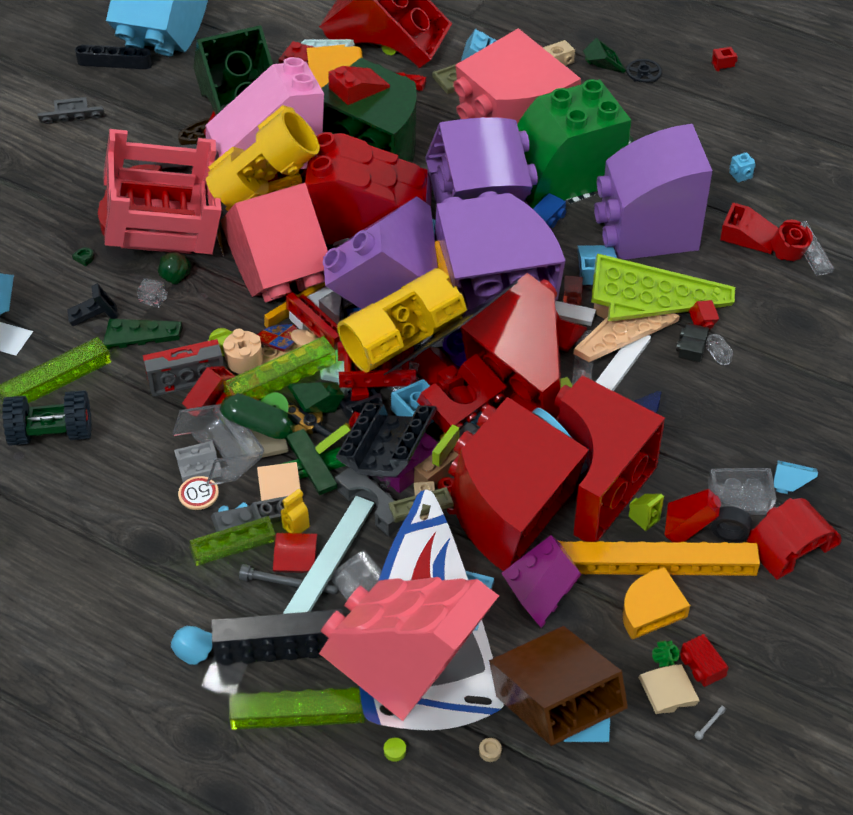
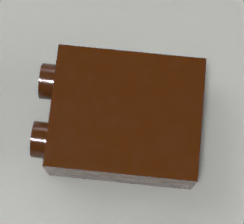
(558, 685)

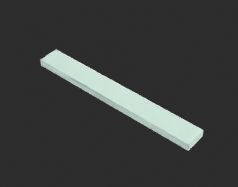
(330, 556)

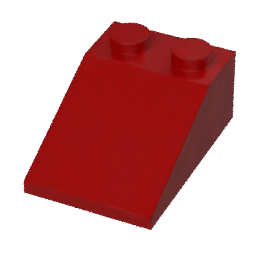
(355, 83)

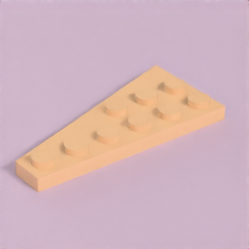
(616, 334)

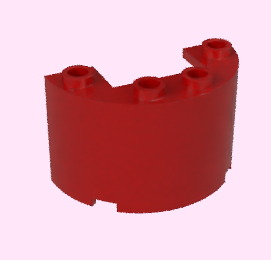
(791, 533)

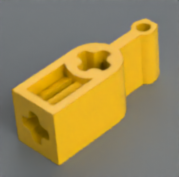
(295, 513)

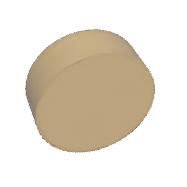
(490, 749)

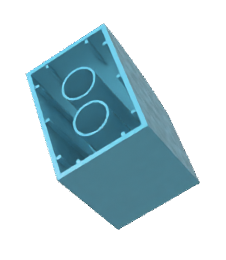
(157, 23)

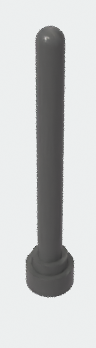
(248, 573)

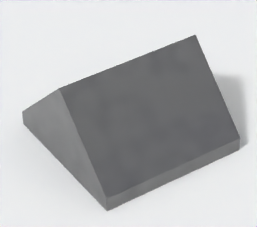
(332, 306)

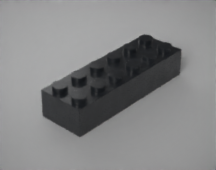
(269, 637)

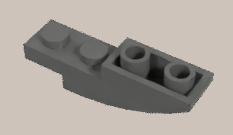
(257, 510)

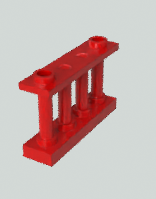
(157, 191)
(354, 379)

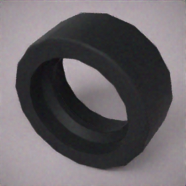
(728, 532)

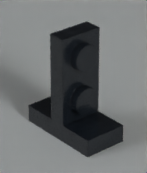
(98, 304)

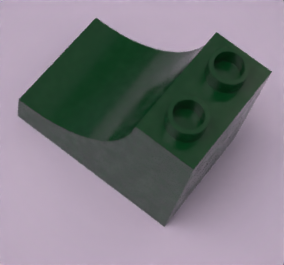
(230, 63)

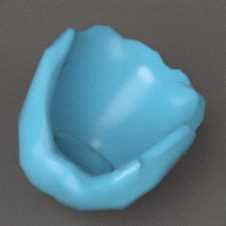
(192, 644)

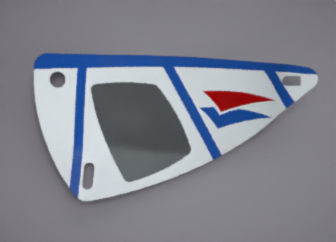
(429, 551)

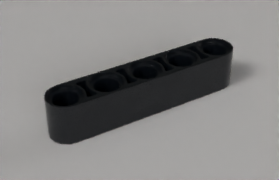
(113, 57)

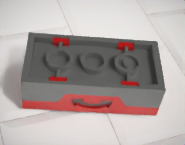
(181, 366)

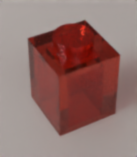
(573, 290)

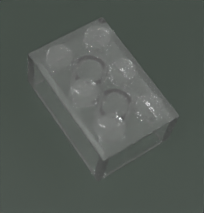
(744, 488)

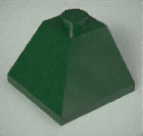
(603, 56)
(317, 396)

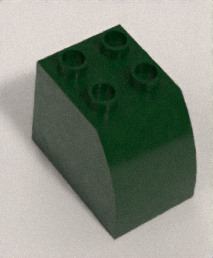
(381, 119)

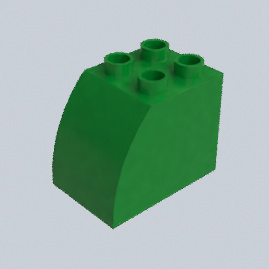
(572, 139)

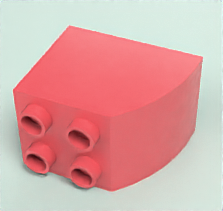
(508, 78)
(276, 242)

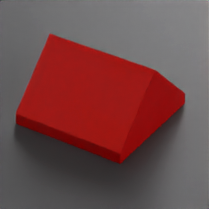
(568, 333)
(432, 362)

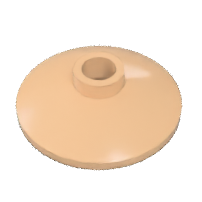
(303, 336)

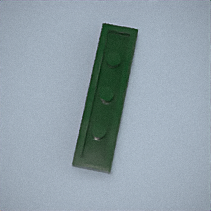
(311, 462)

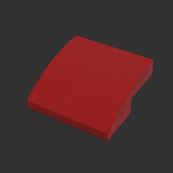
(294, 552)

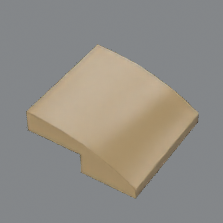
(668, 689)

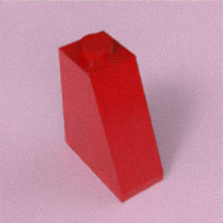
(208, 387)
(690, 515)

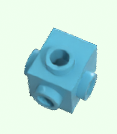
(742, 167)

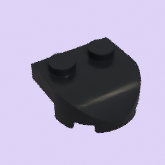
(350, 407)

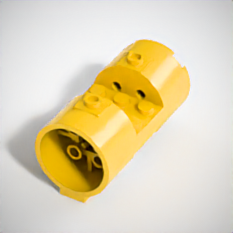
(280, 146)
(401, 320)

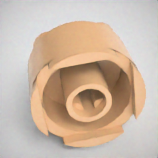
(242, 351)

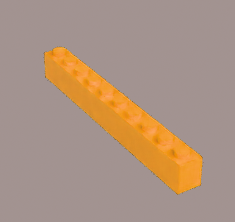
(677, 558)

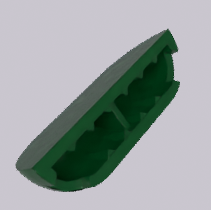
(257, 416)

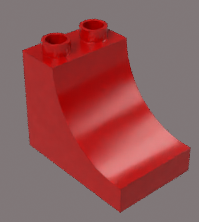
(404, 25)
(621, 453)

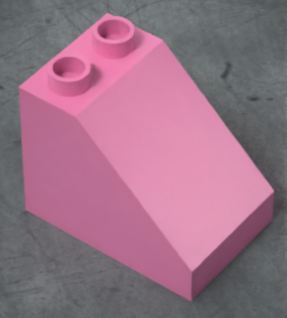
(281, 84)

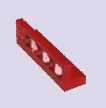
(311, 316)

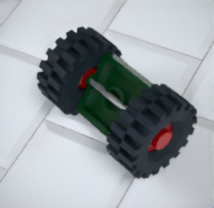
(23, 421)

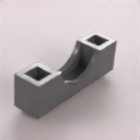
(353, 484)

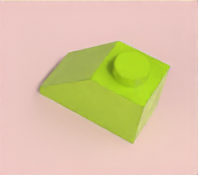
(646, 510)

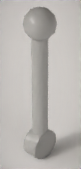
(699, 734)

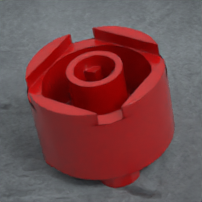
(791, 240)

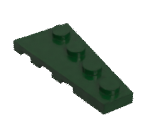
(127, 331)

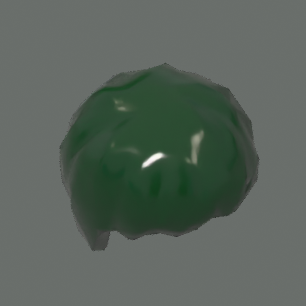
(174, 267)

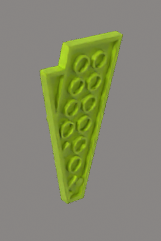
(646, 291)

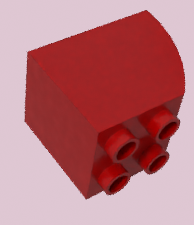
(512, 480)

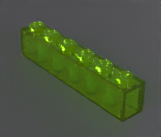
(283, 370)
(57, 371)
(296, 708)

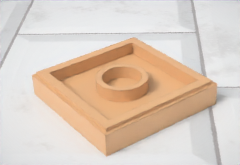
(278, 480)

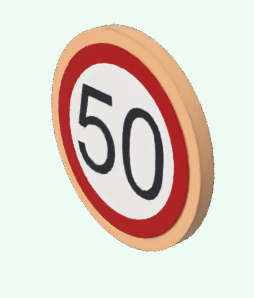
(197, 494)

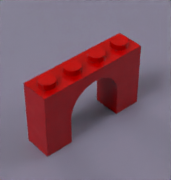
(483, 381)

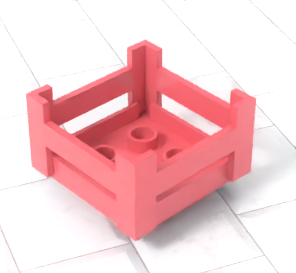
(153, 229)

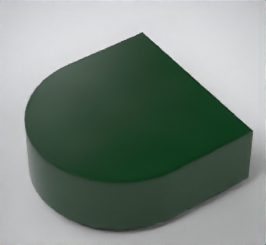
(83, 256)

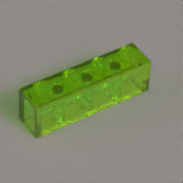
(232, 540)

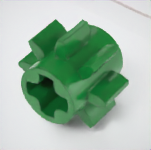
(665, 653)

